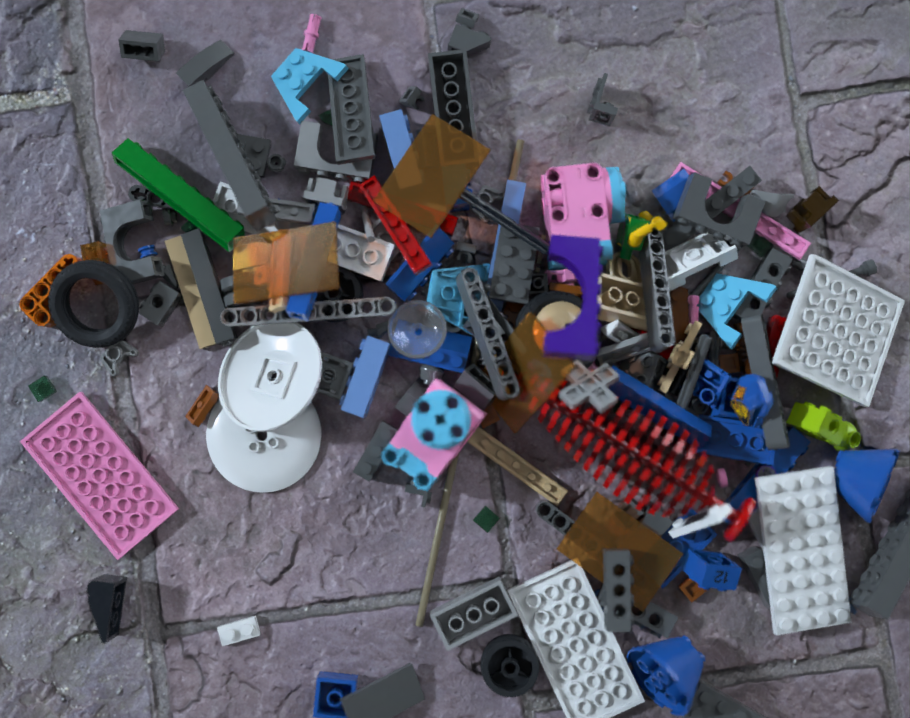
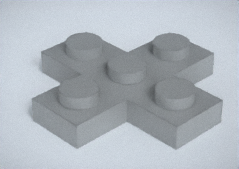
(590, 387)

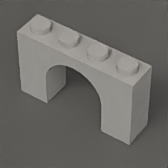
(309, 160)

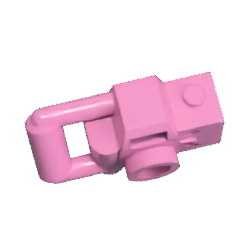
(561, 276)

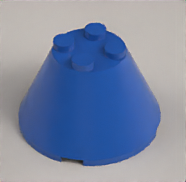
(863, 478)
(668, 672)

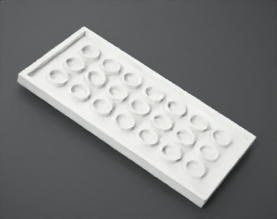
(803, 550)
(573, 644)

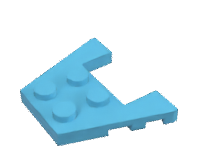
(299, 73)
(445, 293)
(723, 299)

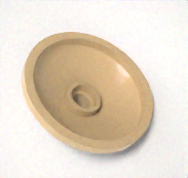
(558, 315)

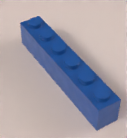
(783, 460)

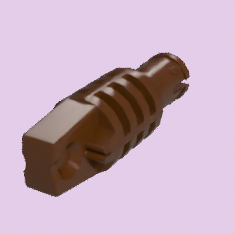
(741, 349)

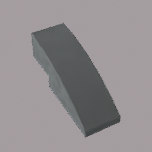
(205, 63)

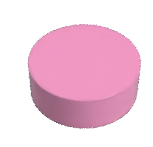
(721, 478)

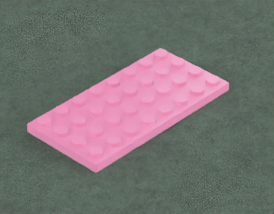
(99, 475)

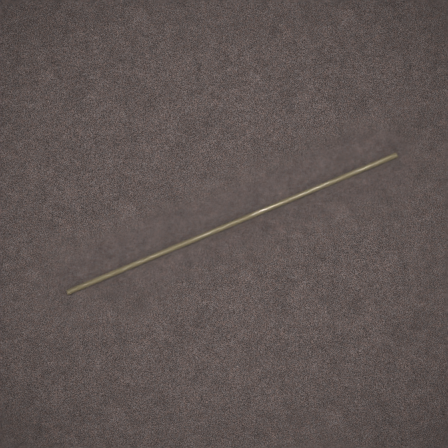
(452, 467)

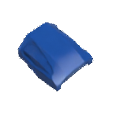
(670, 192)
(711, 384)

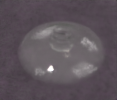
(416, 316)

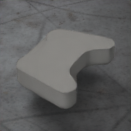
(489, 195)
(116, 354)

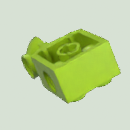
(824, 426)

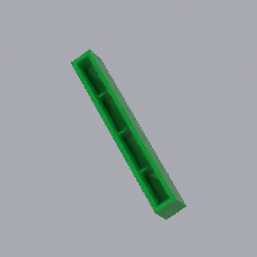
(178, 194)

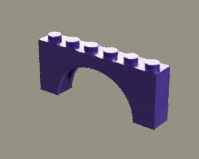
(582, 259)

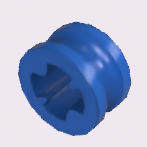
(147, 251)

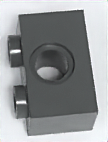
(170, 300)

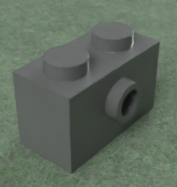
(142, 45)
(476, 387)

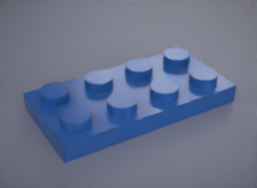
(736, 441)
(694, 540)

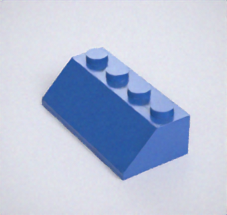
(405, 282)
(450, 356)

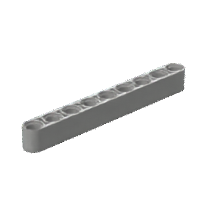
(318, 315)

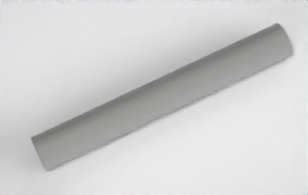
(367, 224)

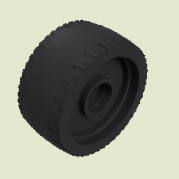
(349, 288)
(505, 650)

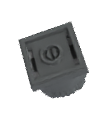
(334, 376)

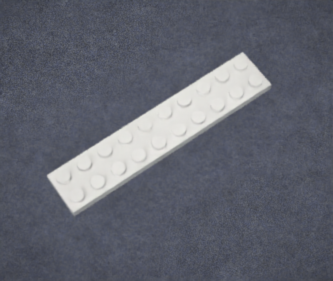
(352, 246)

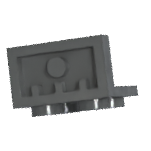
(601, 112)
(645, 368)

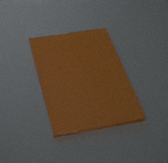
(431, 175)
(285, 263)
(534, 373)
(608, 526)

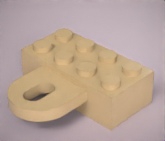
(621, 295)

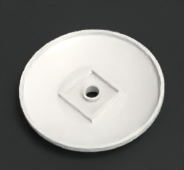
(247, 371)
(268, 463)

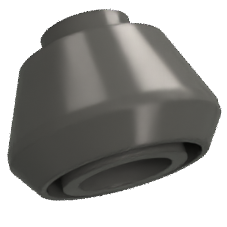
(430, 373)

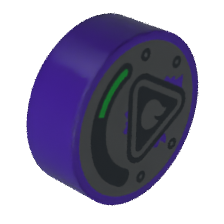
(764, 470)

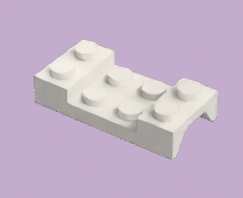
(696, 256)

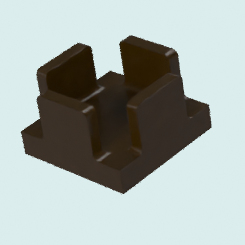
(810, 210)

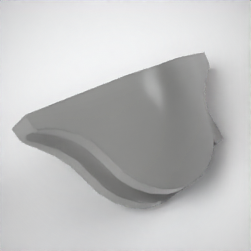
(774, 204)

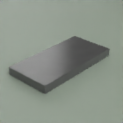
(385, 695)

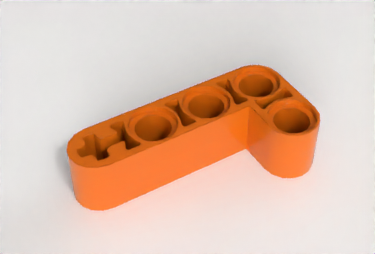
(36, 293)

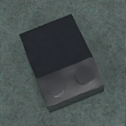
(106, 604)

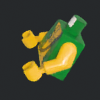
(634, 230)

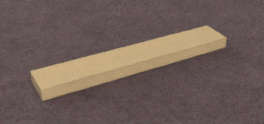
(190, 292)
(518, 466)

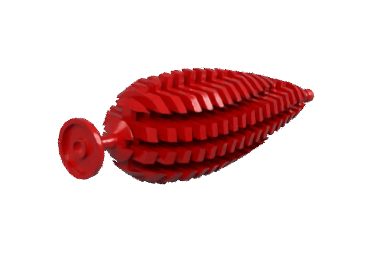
(651, 463)

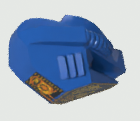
(751, 394)

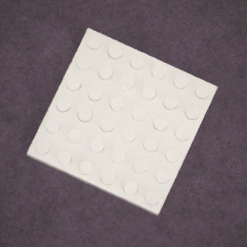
(838, 331)

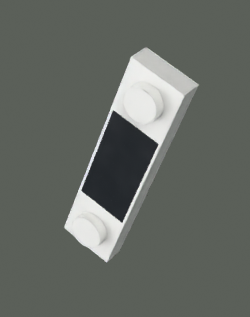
(699, 521)

